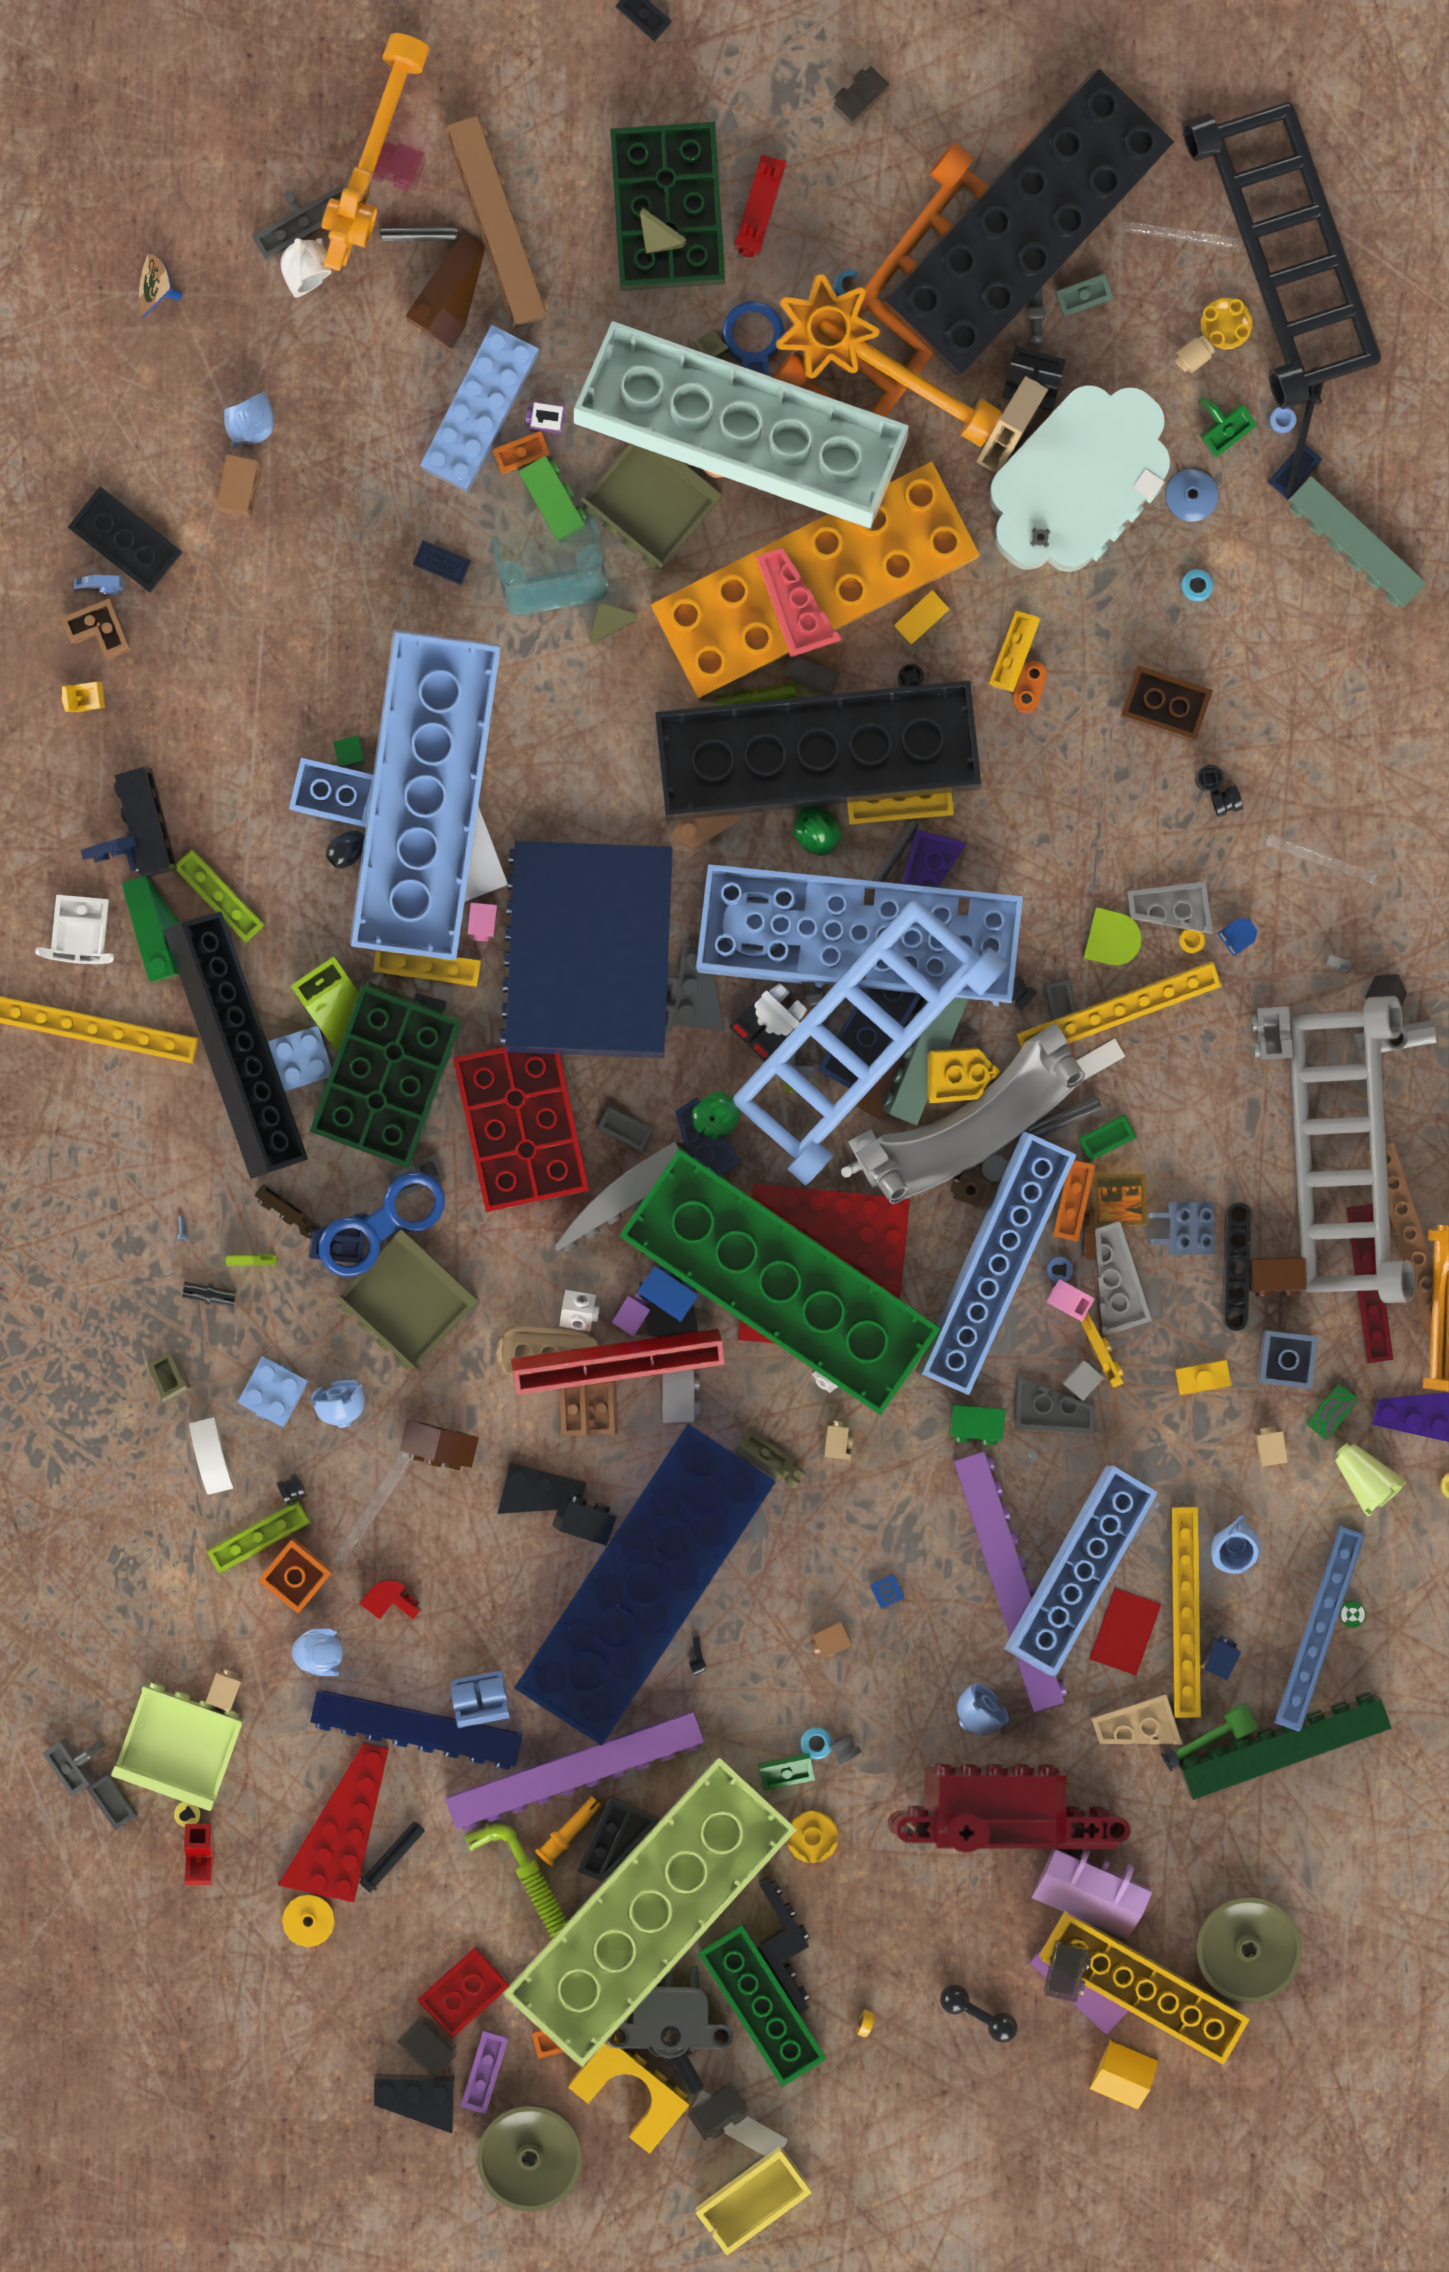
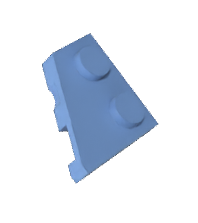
(105, 584)

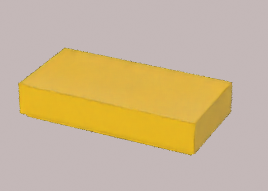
(921, 617)

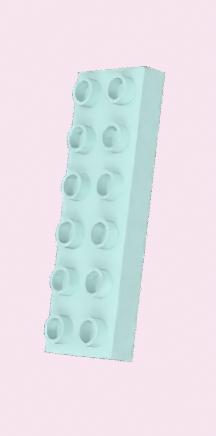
(741, 424)

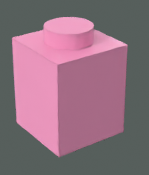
(482, 921)
(1070, 1300)

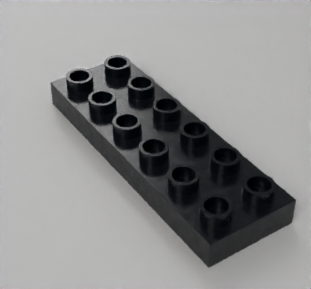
(1027, 222)
(818, 750)

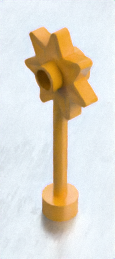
(351, 218)
(830, 330)

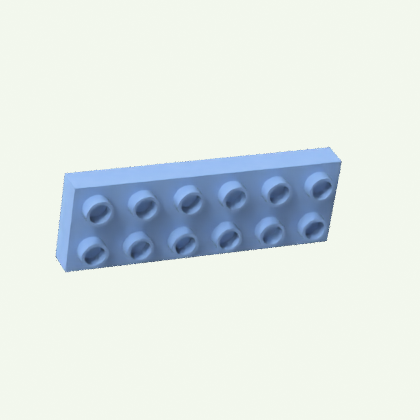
(424, 794)

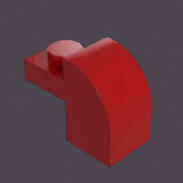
(387, 1592)
(199, 1854)

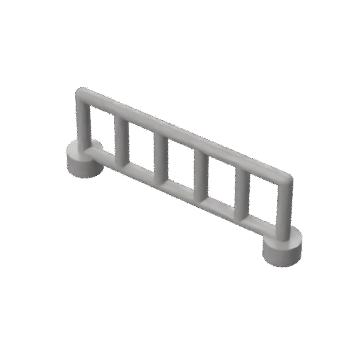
(1380, 1020)

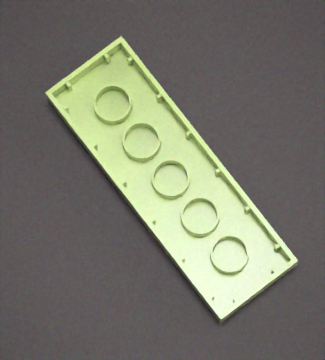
(649, 1912)

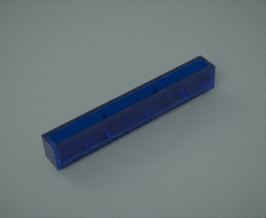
(415, 1727)

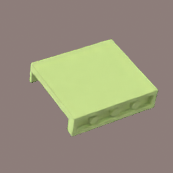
(178, 1746)

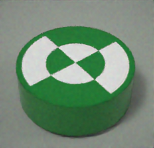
(1352, 1614)

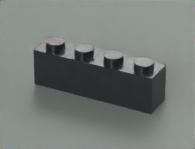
(145, 821)

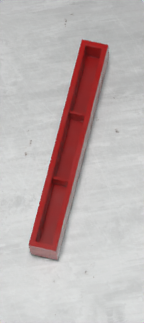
(617, 1361)

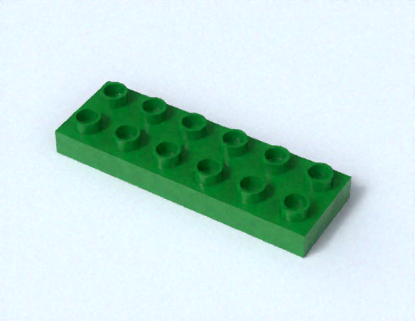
(780, 1281)

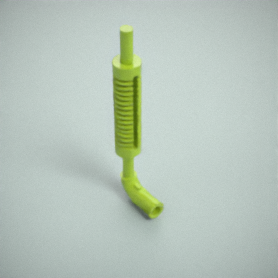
(527, 1871)

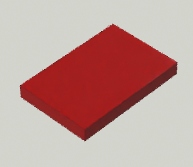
(463, 1992)

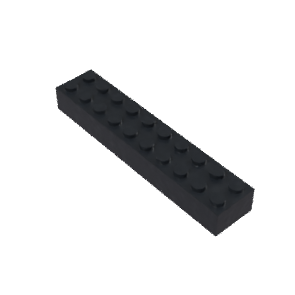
(235, 1044)

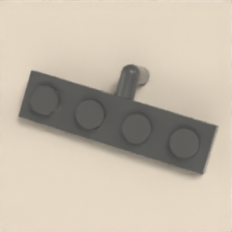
(299, 224)

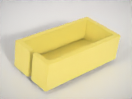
(753, 2200)

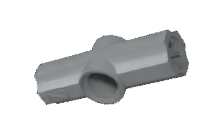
(1412, 1035)

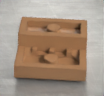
(589, 1409)

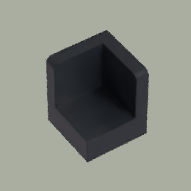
(1387, 986)

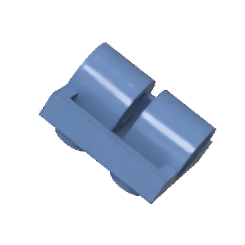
(480, 1699)

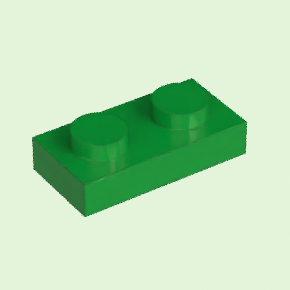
(786, 1771)

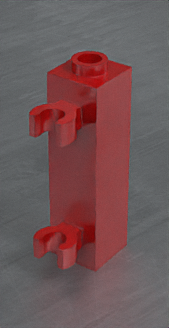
(760, 206)

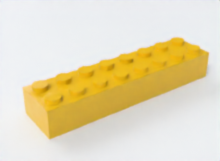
(1152, 1990)

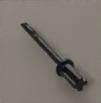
(1314, 398)

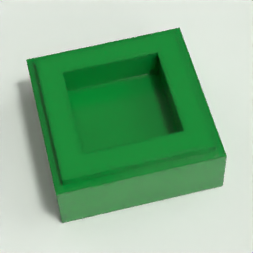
(348, 751)

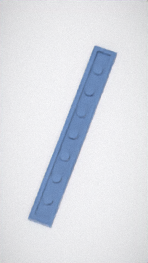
(1319, 1628)

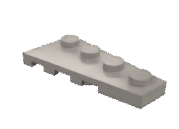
(1120, 1288)

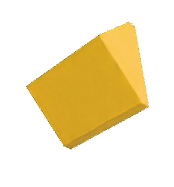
(1124, 2075)

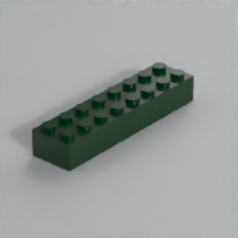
(1284, 1746)

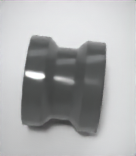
(845, 1748)

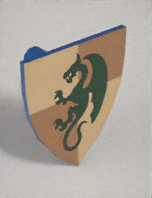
(155, 284)

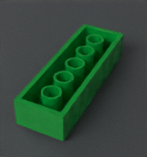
(762, 2004)

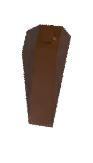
(447, 297)

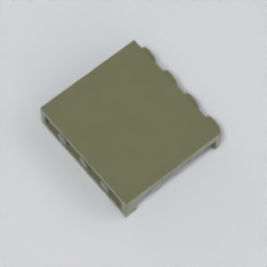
(651, 503)
(407, 1300)

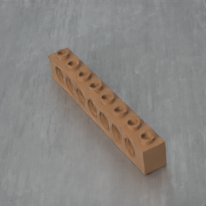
(1409, 1236)

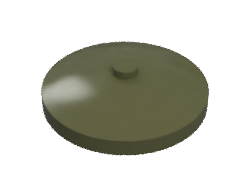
(1249, 1949)
(529, 2157)

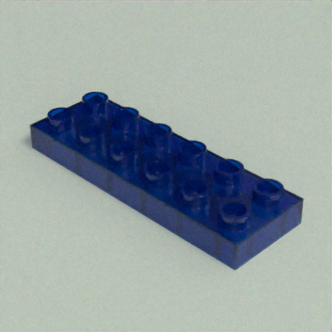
(645, 1584)

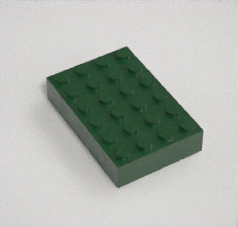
(677, 181)
(386, 1074)

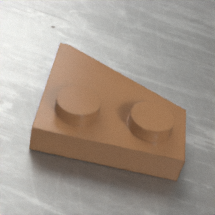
(699, 830)

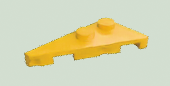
(1102, 1348)

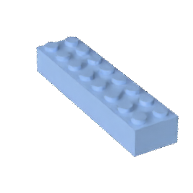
(1080, 1570)

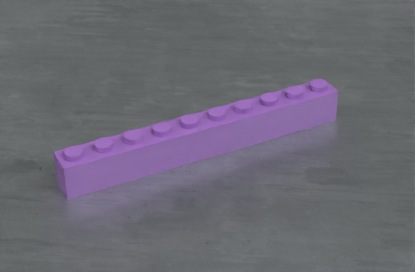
(1004, 1565)
(575, 1769)

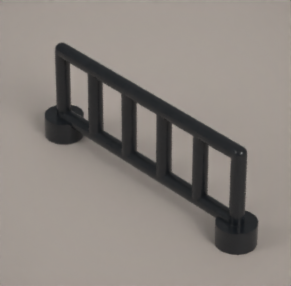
(1290, 381)

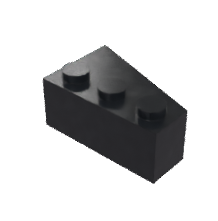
(418, 2098)

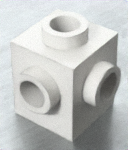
(578, 1310)

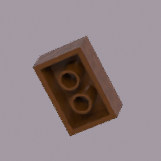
(1166, 703)

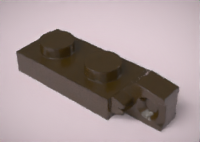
(288, 1212)

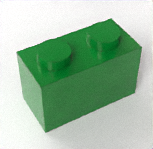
(977, 1423)

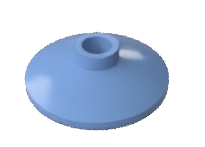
(1182, 505)

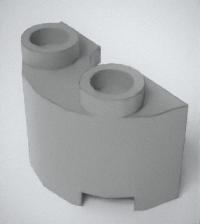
(1272, 1033)

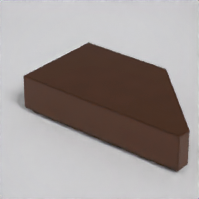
(1089, 1235)

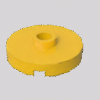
(318, 1910)

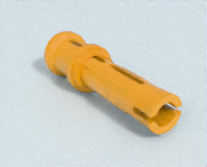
(560, 1840)

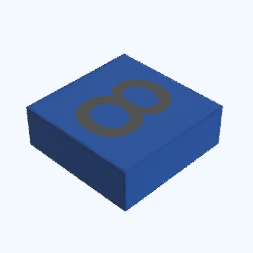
(887, 1591)

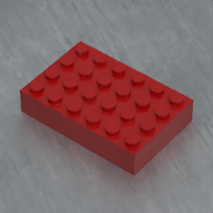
(520, 1127)

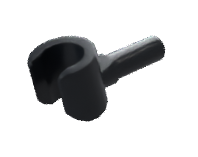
(698, 1665)

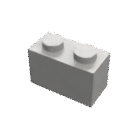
(679, 1396)

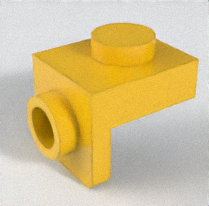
(83, 697)

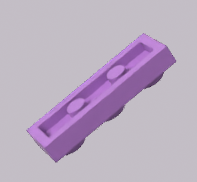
(484, 2071)

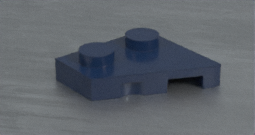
(345, 1245)

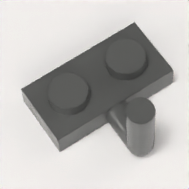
(70, 1766)

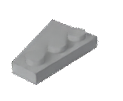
(1174, 906)

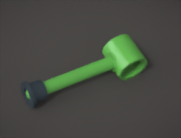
(1239, 1721)

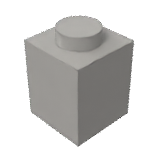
(1084, 1379)

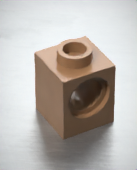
(830, 1640)

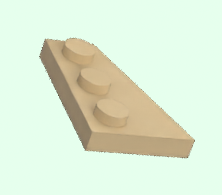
(1138, 1723)

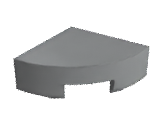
(1338, 963)

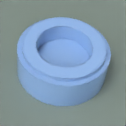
(1282, 420)

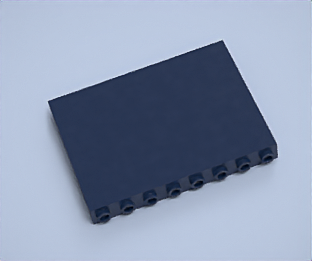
(587, 949)

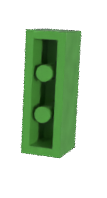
(553, 498)

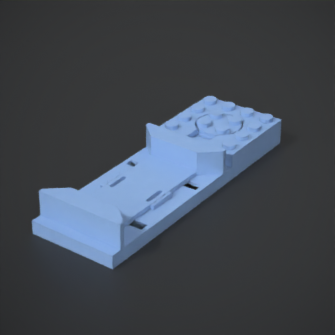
(819, 927)

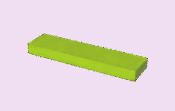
(219, 896)
(258, 1537)

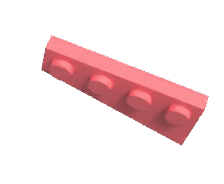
(797, 612)

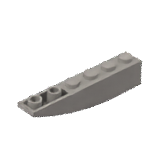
(618, 1196)

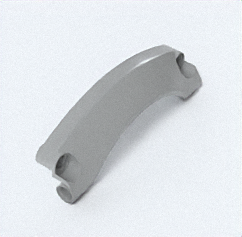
(1018, 1099)

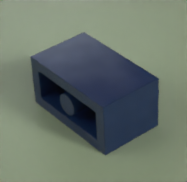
(1220, 1656)

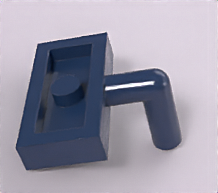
(115, 847)

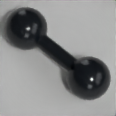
(1001, 2026)

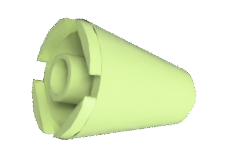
(1368, 1477)

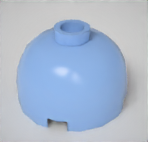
(339, 1404)
(979, 1712)

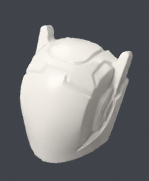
(304, 265)

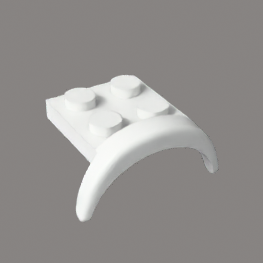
(79, 931)

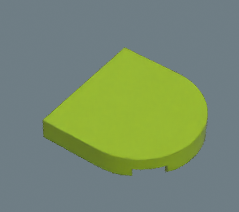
(1112, 938)

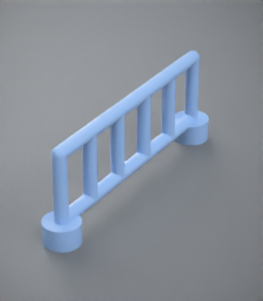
(976, 971)

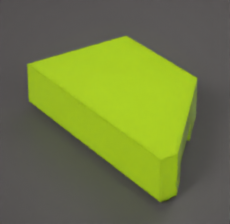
(251, 1259)

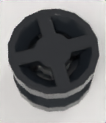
(291, 1489)

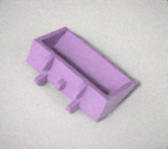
(1092, 1892)

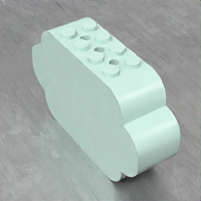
(1078, 478)

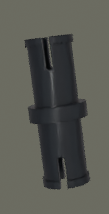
(209, 1294)

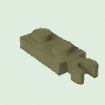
(769, 1459)

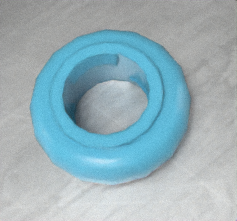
(1197, 573)
(819, 1732)

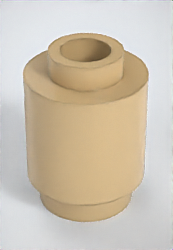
(1194, 354)

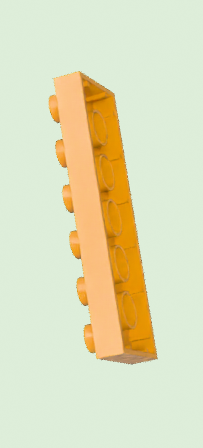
(727, 620)

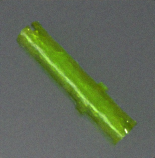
(769, 693)

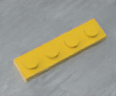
(457, 971)

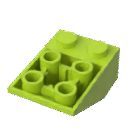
(328, 998)

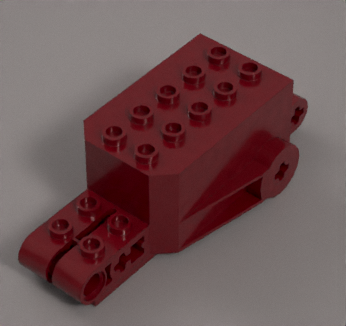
(1004, 1810)

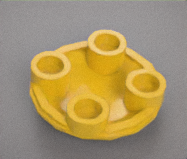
(1226, 323)

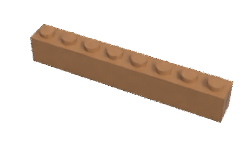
(495, 221)

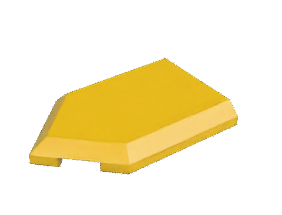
(958, 1074)

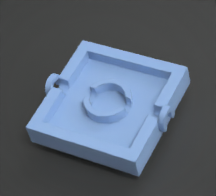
(301, 1057)
(273, 1391)

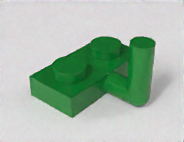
(1227, 428)

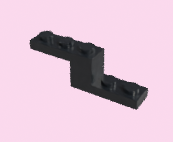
(785, 1943)

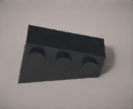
(615, 1835)

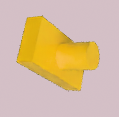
(1203, 1377)

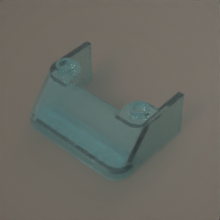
(554, 590)

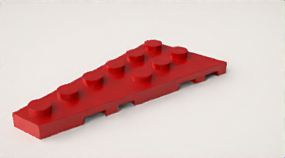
(337, 1843)

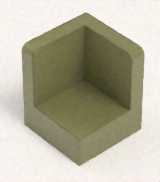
(711, 345)

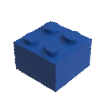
(668, 1292)

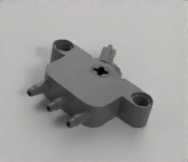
(675, 2011)

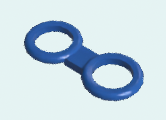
(759, 360)
(381, 1224)

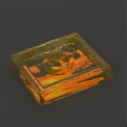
(1120, 1198)

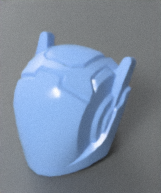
(250, 420)
(1235, 1547)
(318, 1652)

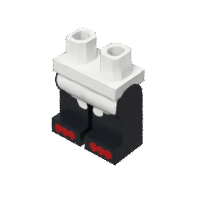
(774, 1016)

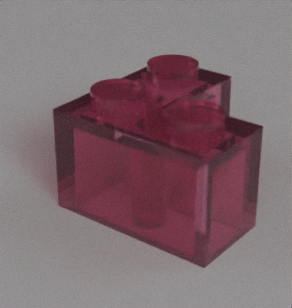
(400, 166)

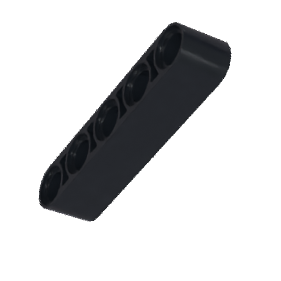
(1242, 1278)

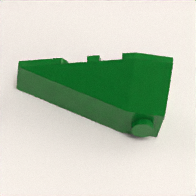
(149, 919)

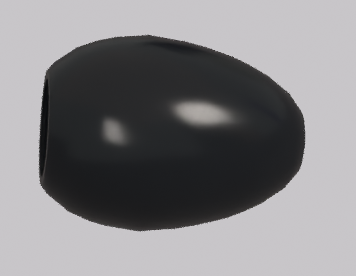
(345, 849)

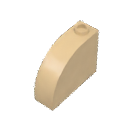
(1012, 425)

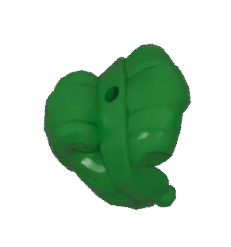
(817, 830)
(722, 1109)

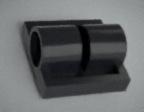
(1038, 367)

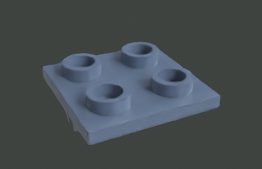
(1190, 1228)

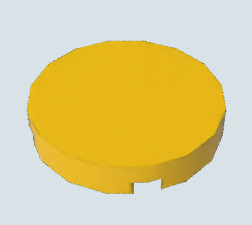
(814, 1838)

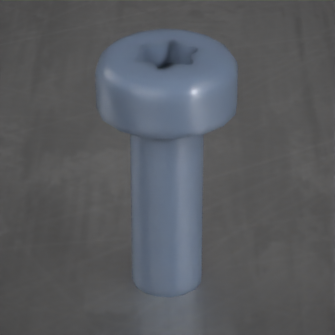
(182, 1232)

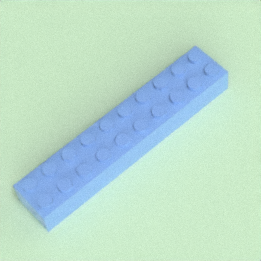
(996, 1262)

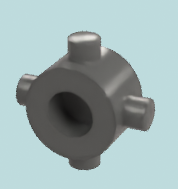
(1040, 537)

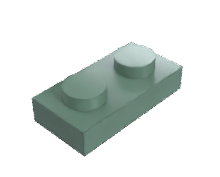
(1084, 295)

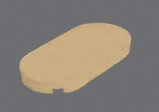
(539, 1340)

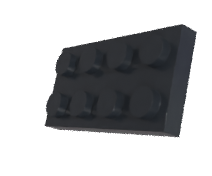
(125, 539)

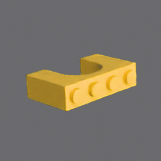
(666, 2103)

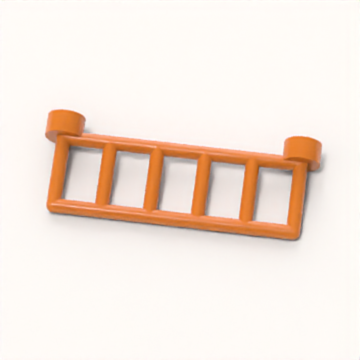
(952, 173)

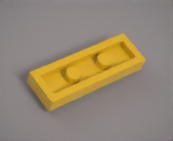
(1014, 651)

